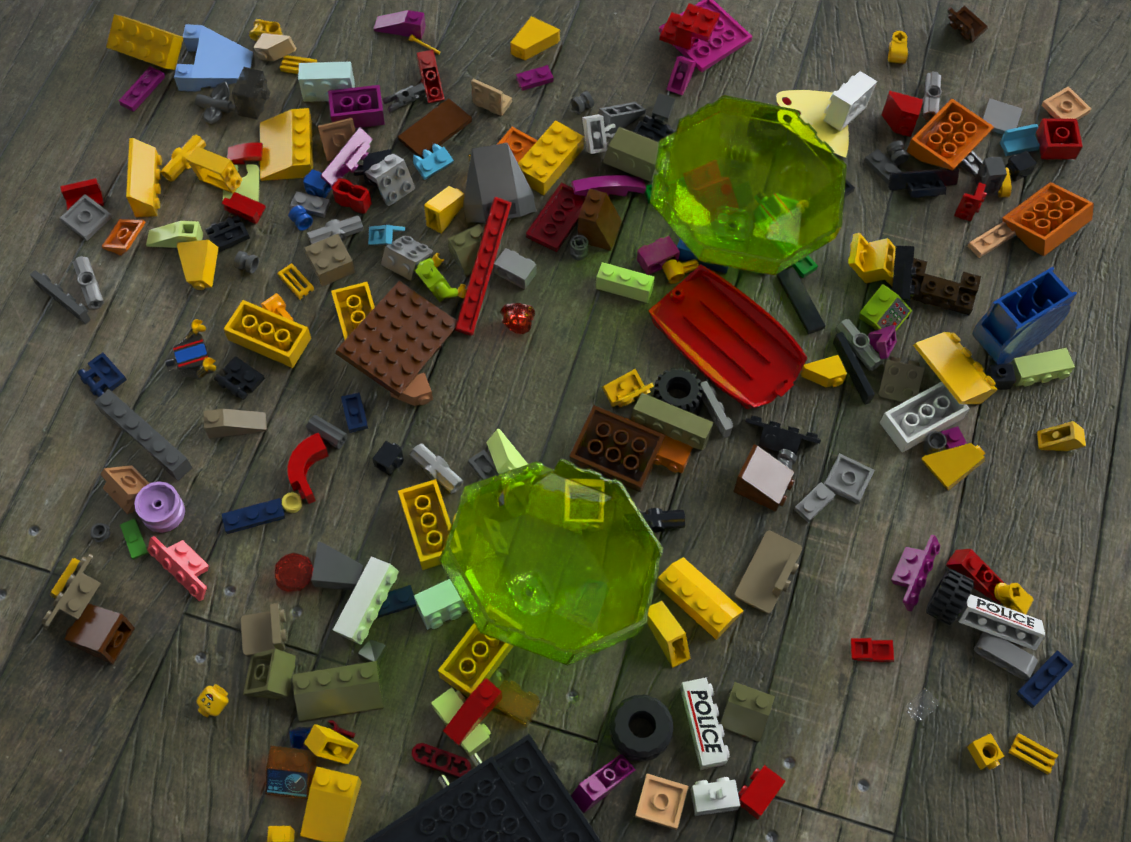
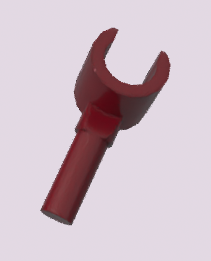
(340, 730)

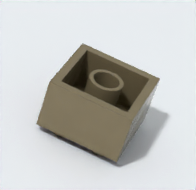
(329, 260)

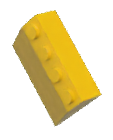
(287, 145)
(956, 368)

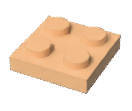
(1066, 105)
(661, 801)

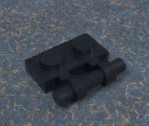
(648, 130)
(229, 236)
(243, 374)

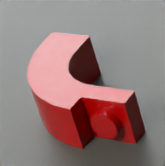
(302, 458)

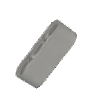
(1006, 655)

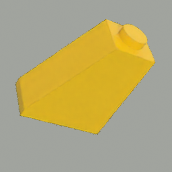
(534, 38)
(443, 208)
(198, 262)
(954, 464)
(668, 634)

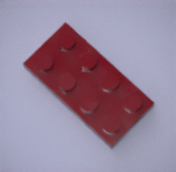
(557, 218)

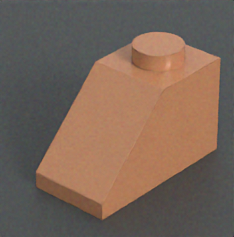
(417, 392)

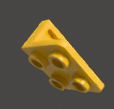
(624, 388)

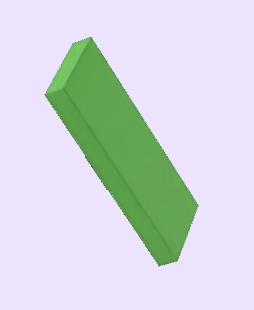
(134, 538)

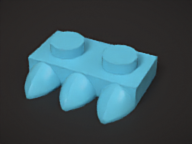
(433, 161)

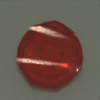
(518, 317)
(293, 572)

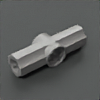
(931, 95)
(333, 227)
(88, 282)
(865, 352)
(436, 468)

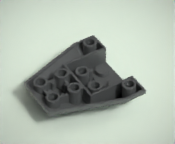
(495, 174)

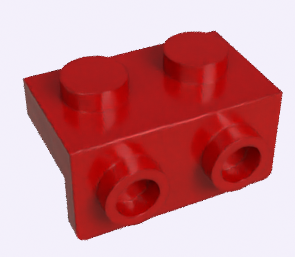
(971, 203)

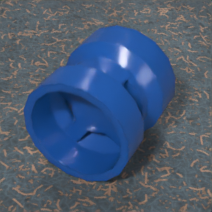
(301, 219)

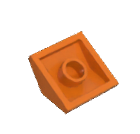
(123, 235)

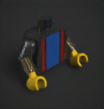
(192, 354)

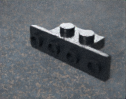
(924, 182)
(904, 273)
(780, 438)

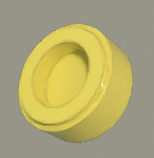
(291, 502)

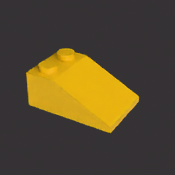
(330, 805)

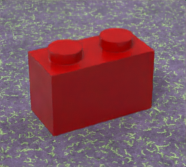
(761, 791)

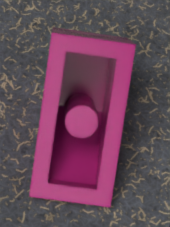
(681, 75)

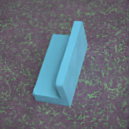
(1020, 140)
(382, 234)

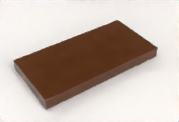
(435, 128)

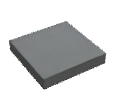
(1002, 116)
(85, 217)
(848, 478)

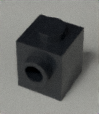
(1020, 165)
(1002, 375)
(388, 457)

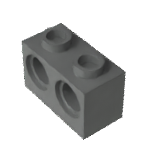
(992, 174)

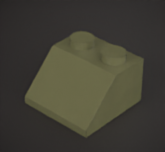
(465, 248)
(270, 674)
(747, 711)

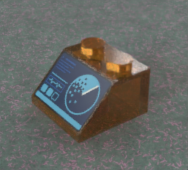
(289, 772)

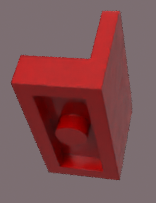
(75, 191)
(244, 207)

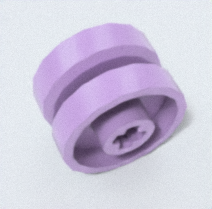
(159, 507)

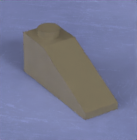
(233, 422)

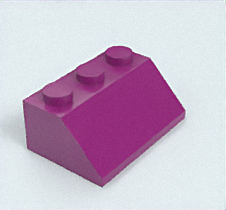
(358, 103)

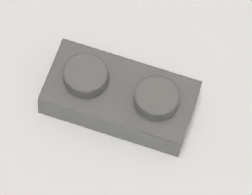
(312, 204)
(814, 502)

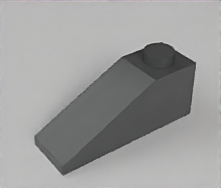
(621, 115)

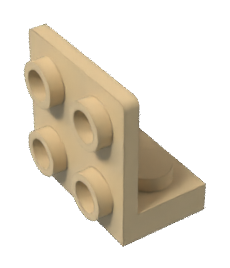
(489, 97)

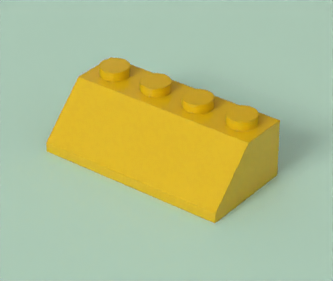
(143, 179)
(698, 597)

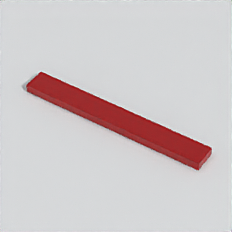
(483, 266)

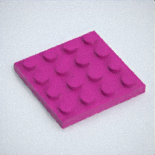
(725, 39)

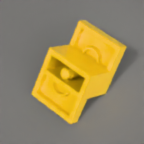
(873, 259)

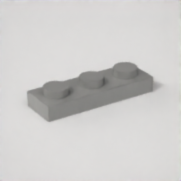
(716, 410)

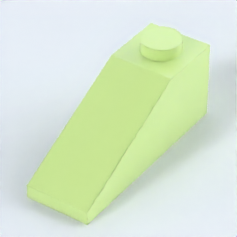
(504, 453)

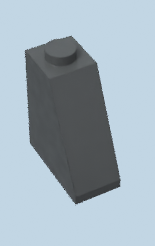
(335, 569)

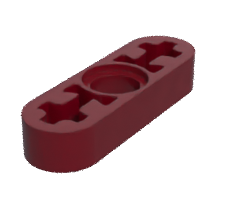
(429, 749)

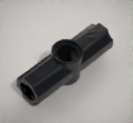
(660, 520)

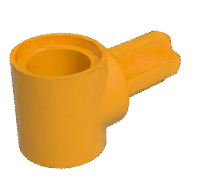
(676, 270)
(276, 305)

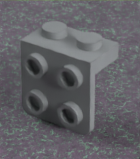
(391, 178)
(404, 256)

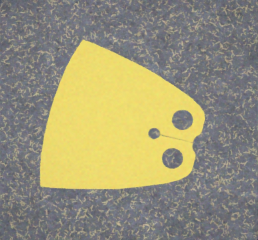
(812, 108)

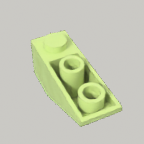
(174, 233)

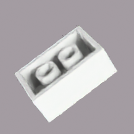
(849, 100)

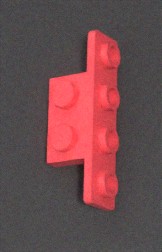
(182, 564)

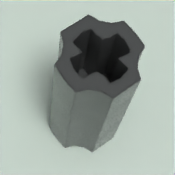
(327, 431)

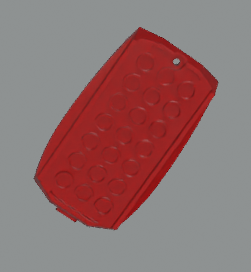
(729, 338)

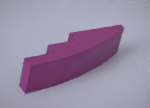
(609, 184)

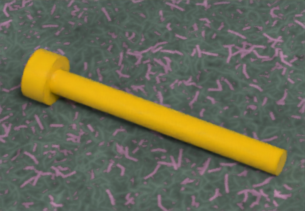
(412, 38)

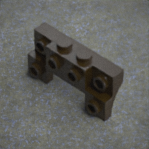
(944, 292)

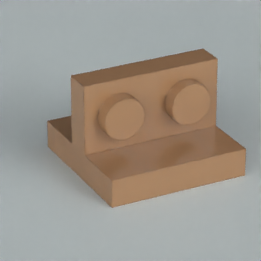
(335, 136)
(123, 485)

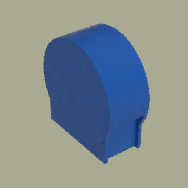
(1023, 317)

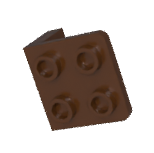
(967, 23)

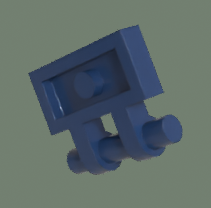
(106, 371)

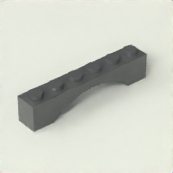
(157, 446)

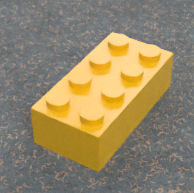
(144, 42)
(551, 156)
(352, 306)
(267, 333)
(426, 521)
(473, 661)

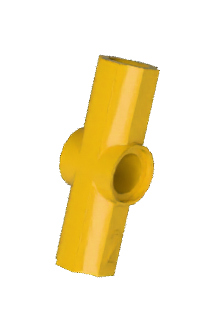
(179, 158)

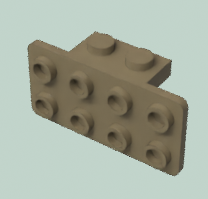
(769, 572)
(76, 597)

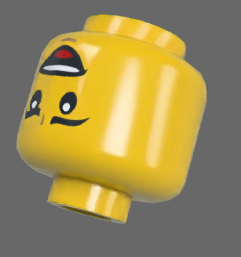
(212, 700)

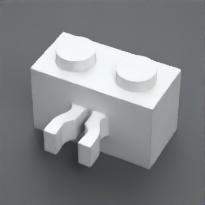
(595, 133)
(715, 796)

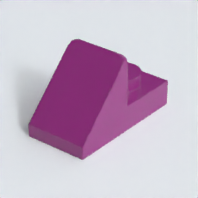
(883, 341)

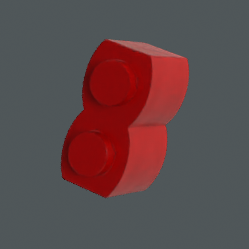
(351, 195)

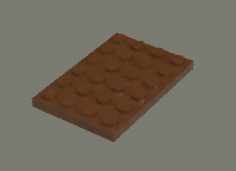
(397, 338)

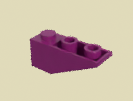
(602, 783)

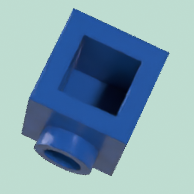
(316, 185)

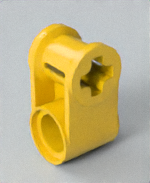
(264, 27)
(898, 48)
(1013, 597)

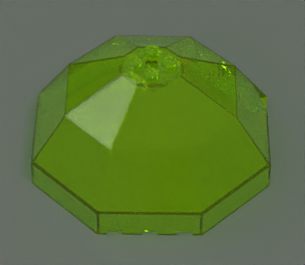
(754, 170)
(566, 540)

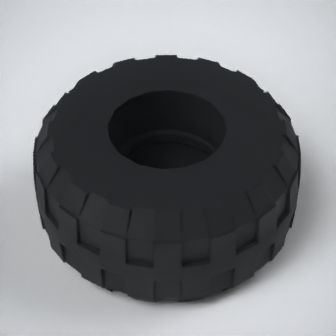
(641, 748)

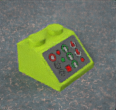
(885, 310)

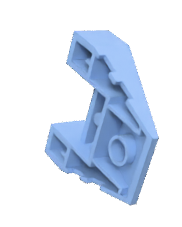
(215, 60)

